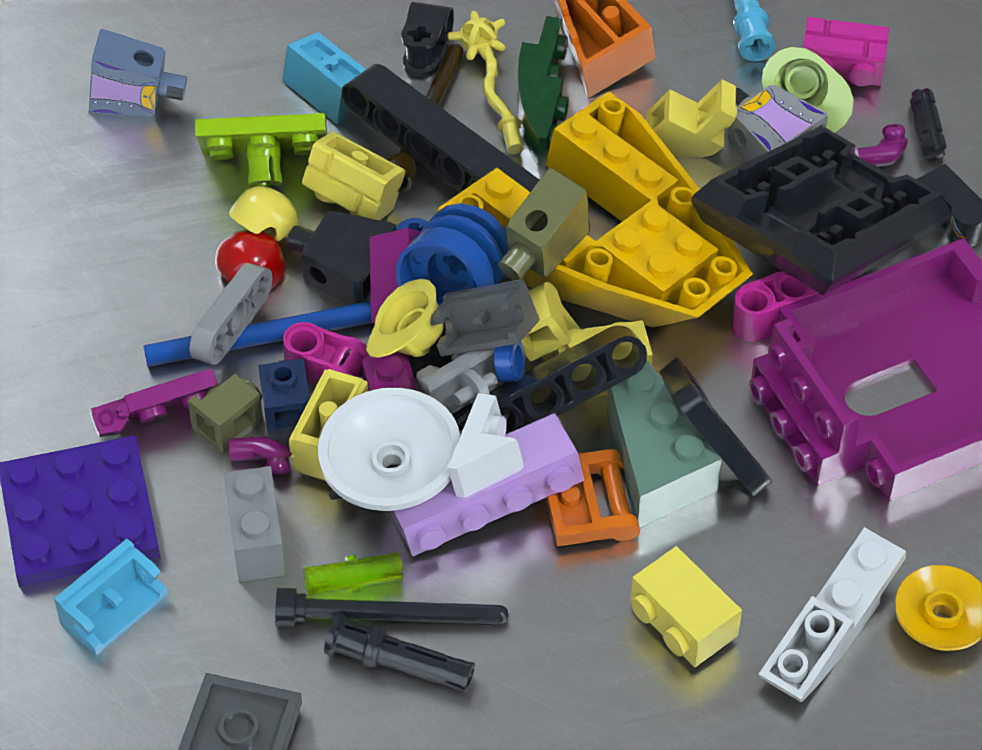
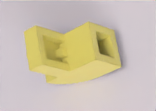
(694, 127)
(553, 326)

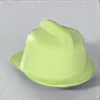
(811, 80)

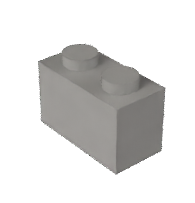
(254, 524)

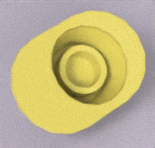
(405, 321)

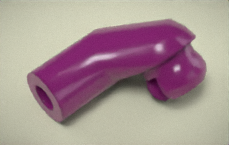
(888, 148)
(261, 448)

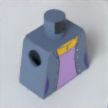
(130, 77)

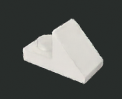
(483, 451)

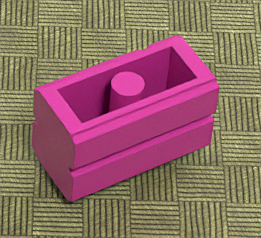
(849, 48)

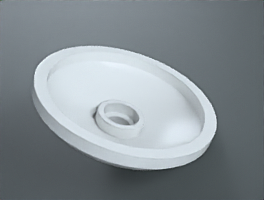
(383, 431)

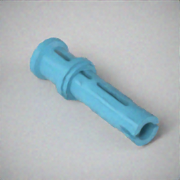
(752, 26)

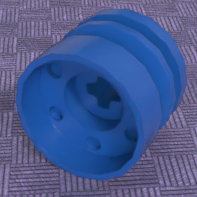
(455, 251)

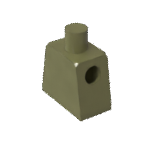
(546, 227)

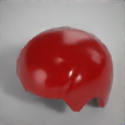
(250, 248)

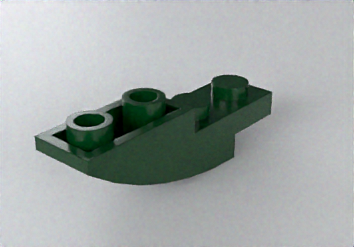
(541, 89)

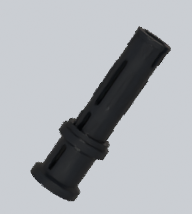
(377, 648)

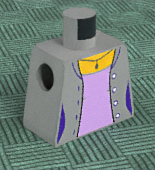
(771, 120)

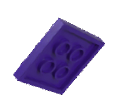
(75, 508)

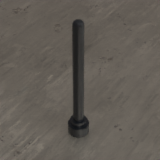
(296, 607)

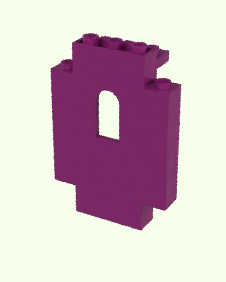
(893, 318)

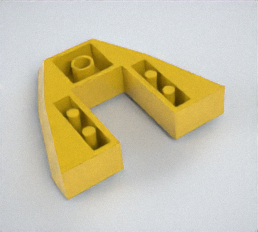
(661, 257)

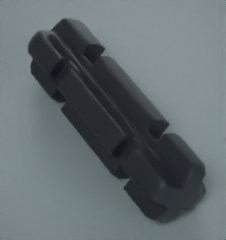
(928, 123)

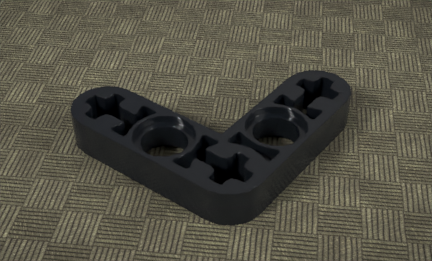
(697, 408)

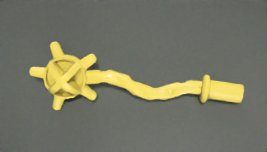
(481, 36)

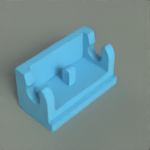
(318, 73)
(110, 597)

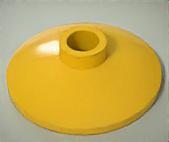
(946, 592)

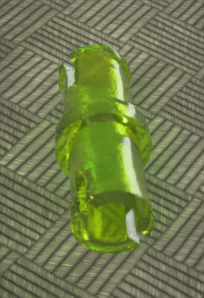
(353, 574)

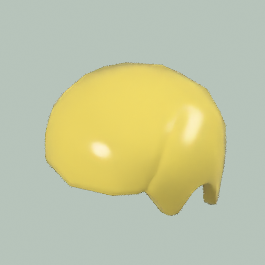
(264, 208)

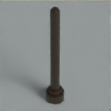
(435, 93)

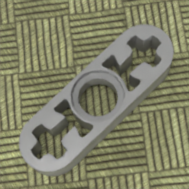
(230, 313)

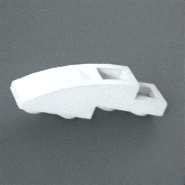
(833, 617)

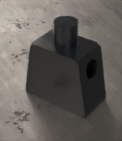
(338, 254)

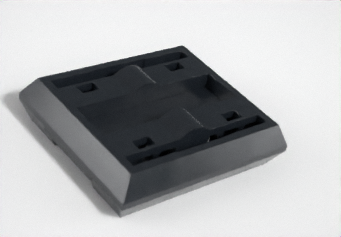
(820, 210)

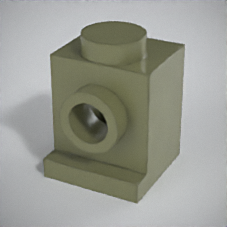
(227, 411)

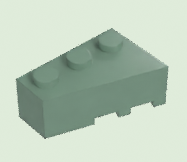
(660, 448)

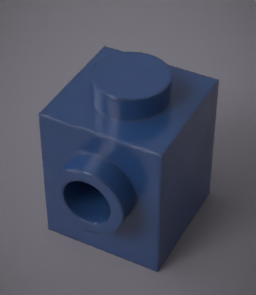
(283, 394)

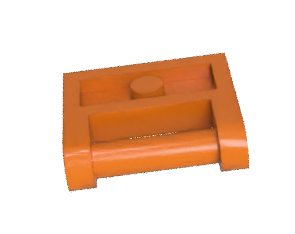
(576, 511)

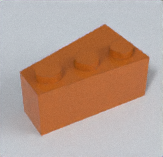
(605, 40)

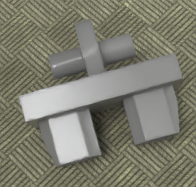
(461, 379)

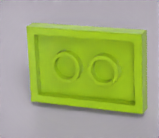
(262, 140)

